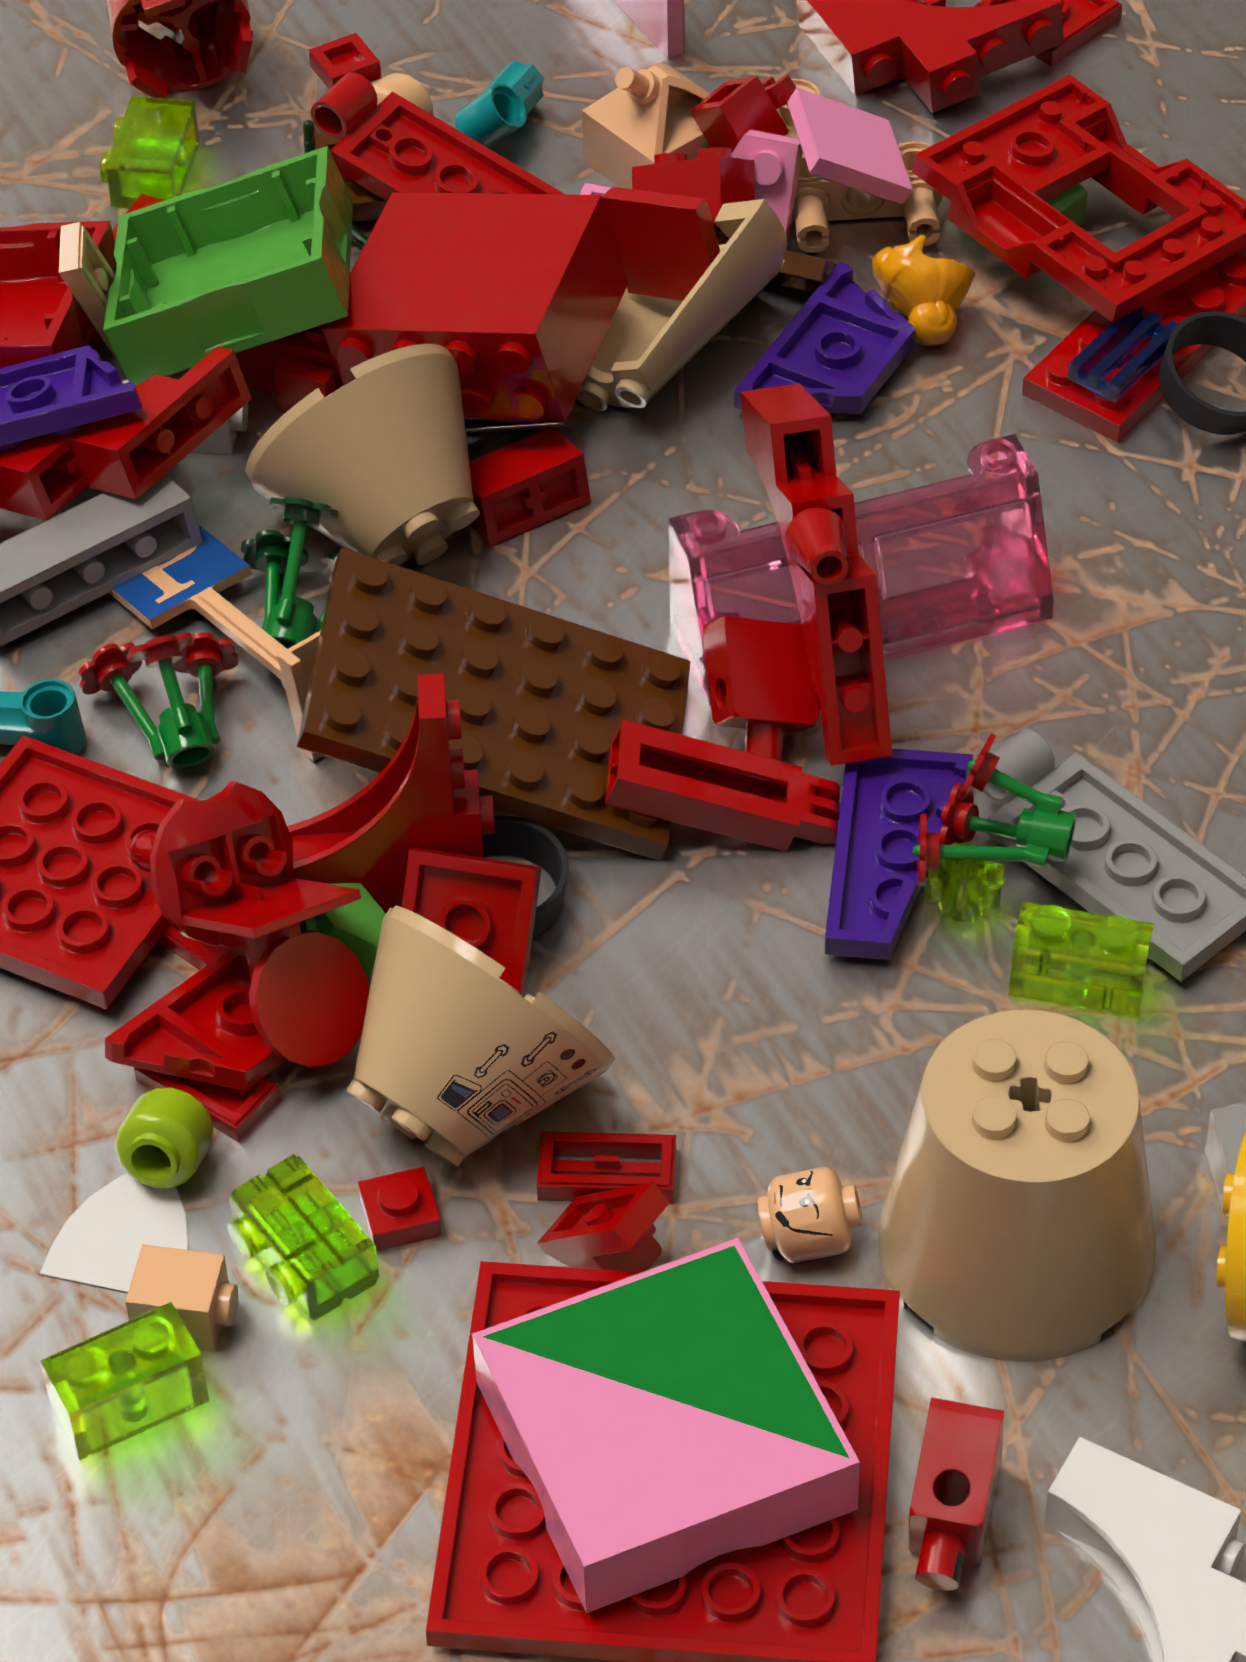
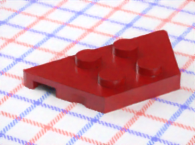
(199, 1030)

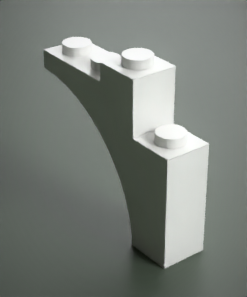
(1160, 1548)

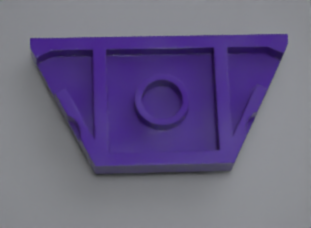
(835, 347)
(60, 395)

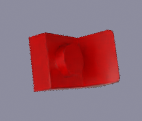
(608, 1230)

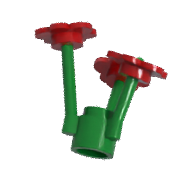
(183, 734)
(1039, 834)

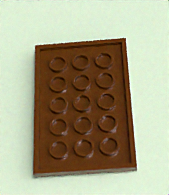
(530, 690)

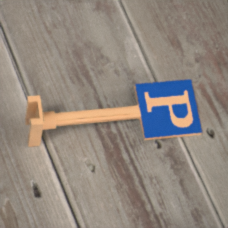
(194, 583)

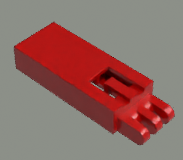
(719, 788)

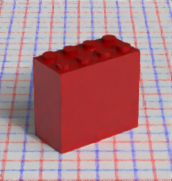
(500, 282)

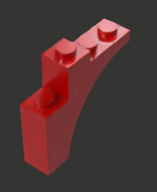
(929, 46)
(413, 802)

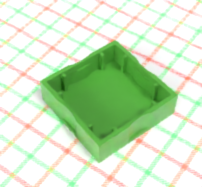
(230, 266)

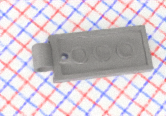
(1127, 857)

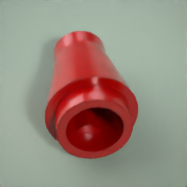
(819, 544)

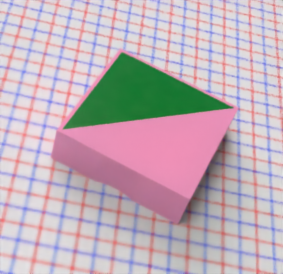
(665, 1423)

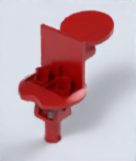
(228, 882)

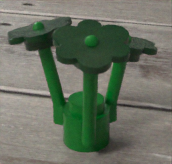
(288, 617)

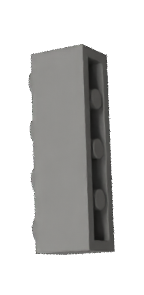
(90, 553)

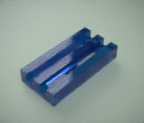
(1115, 347)

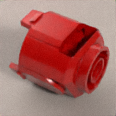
(208, 47)

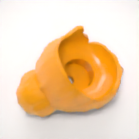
(923, 288)

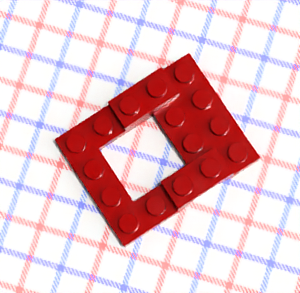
(1050, 142)

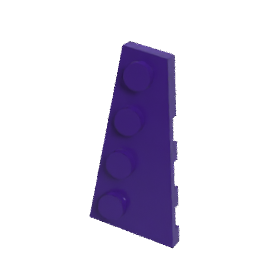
(874, 845)

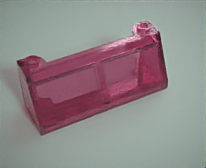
(945, 557)

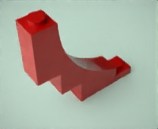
(127, 450)
(841, 623)

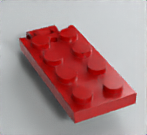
(408, 149)

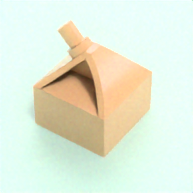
(642, 119)

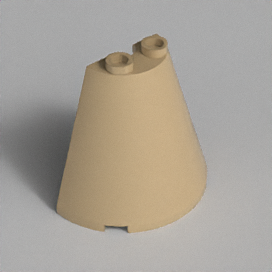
(659, 336)

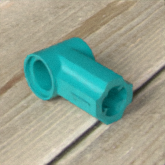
(502, 104)
(44, 713)

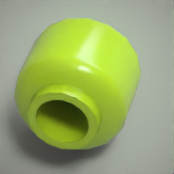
(164, 1138)

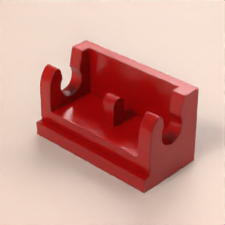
(527, 485)

